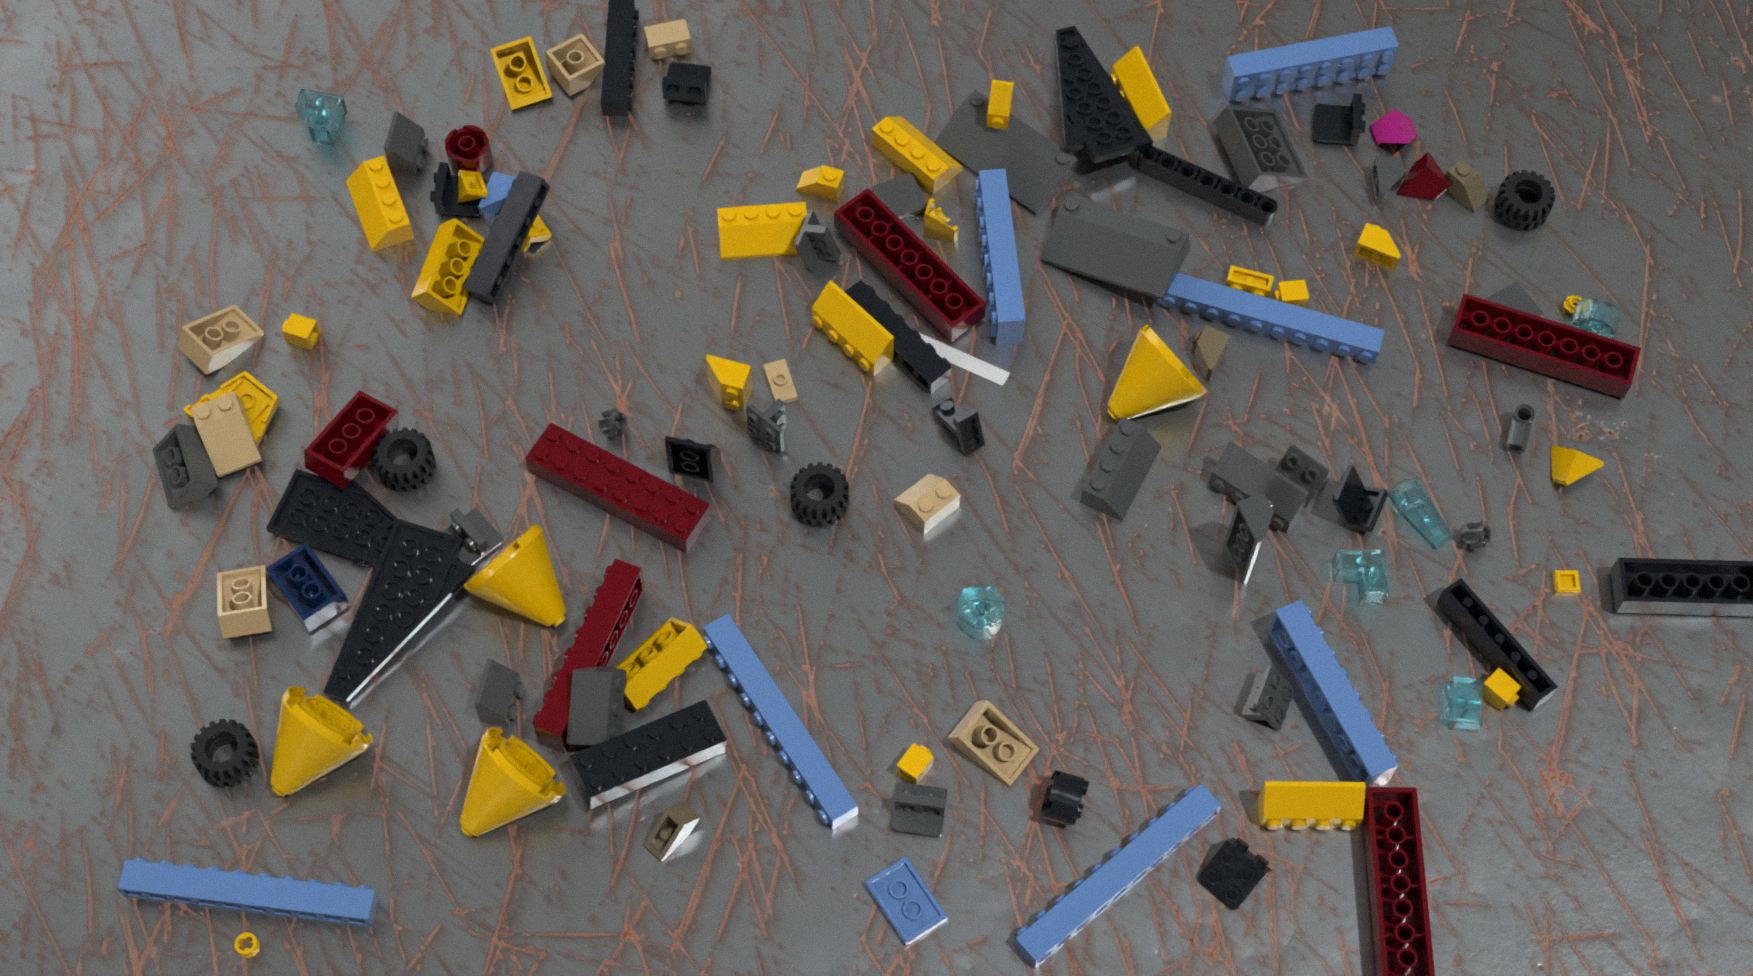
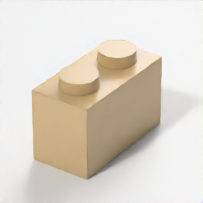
(667, 39)

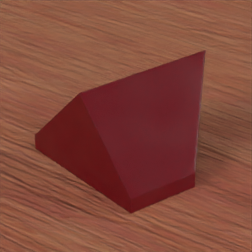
(1424, 180)

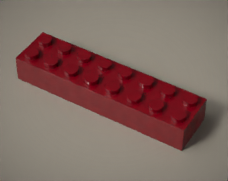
(909, 264)
(1544, 346)
(618, 487)
(592, 647)
(1397, 882)

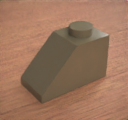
(1467, 185)
(1209, 349)
(671, 830)

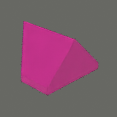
(1393, 128)

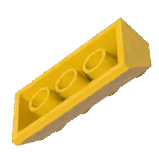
(1142, 93)
(914, 153)
(379, 204)
(760, 230)
(446, 268)
(853, 329)
(659, 661)
(1311, 805)

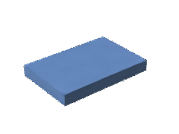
(906, 900)

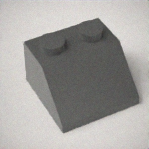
(405, 146)
(498, 694)

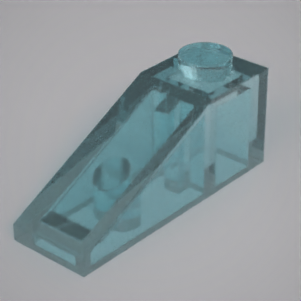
(1419, 511)

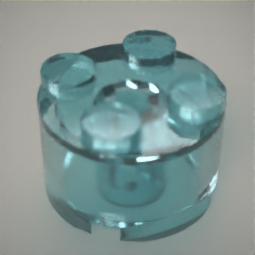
(1596, 317)
(976, 600)

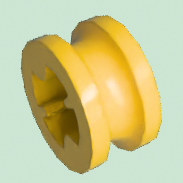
(247, 953)

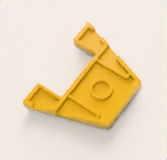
(257, 398)

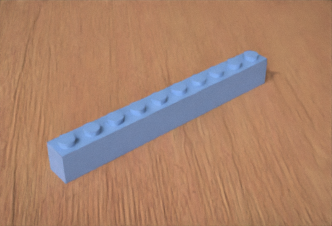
(1274, 318)
(780, 721)
(1117, 875)
(248, 892)

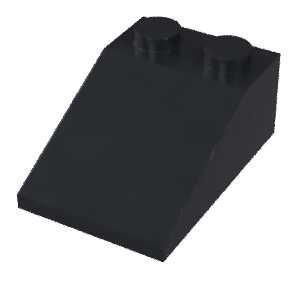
(692, 459)

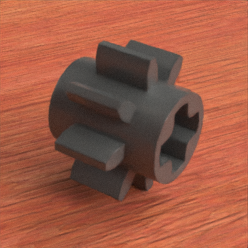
(612, 422)
(1476, 534)

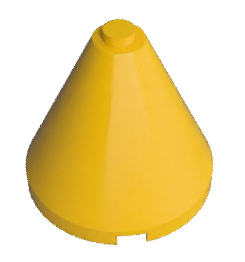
(1152, 379)
(523, 580)
(312, 740)
(506, 784)

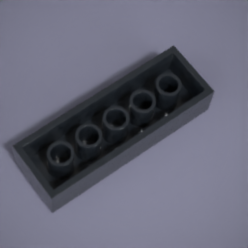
(1683, 586)
(647, 754)

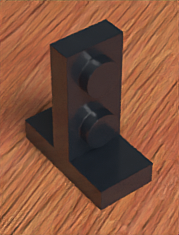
(962, 424)

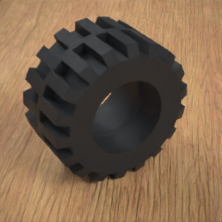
(1530, 187)
(406, 475)
(819, 478)
(217, 736)

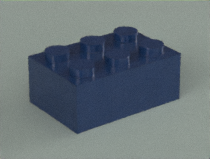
(307, 587)

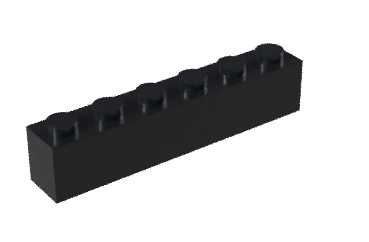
(619, 58)
(506, 237)
(909, 348)
(1496, 643)

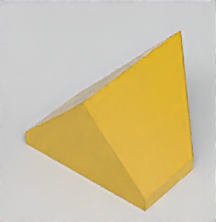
(935, 224)
(1571, 464)

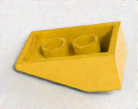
(521, 73)

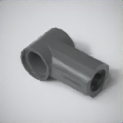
(1520, 429)

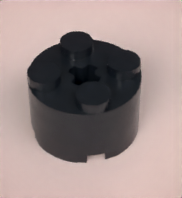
(1064, 798)

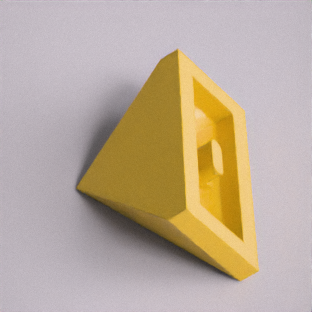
(470, 186)

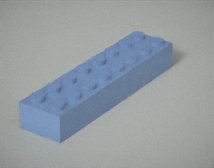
(1309, 64)
(999, 257)
(1332, 695)

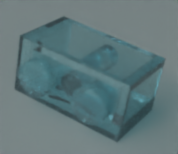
(1464, 704)

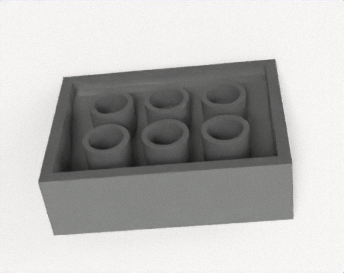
(1259, 148)

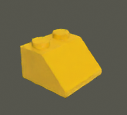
(730, 381)

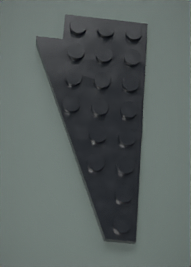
(1091, 105)
(332, 517)
(406, 589)

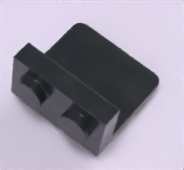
(686, 82)
(1340, 122)
(446, 194)
(1356, 503)
(1234, 872)

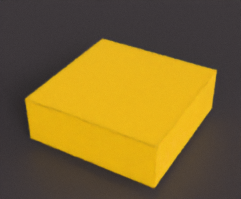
(1566, 582)

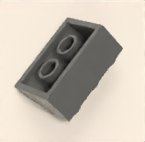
(184, 466)
(596, 705)

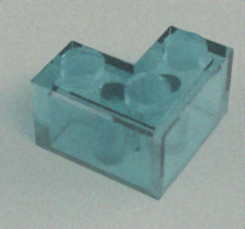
(323, 112)
(1363, 568)

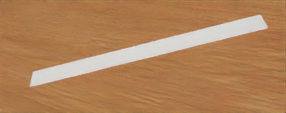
(968, 362)

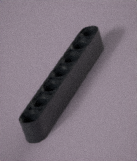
(1173, 170)

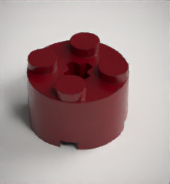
(468, 149)

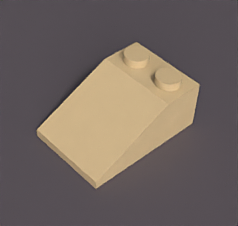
(218, 338)
(227, 433)
(243, 602)
(993, 742)

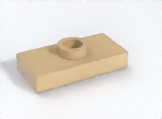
(780, 381)

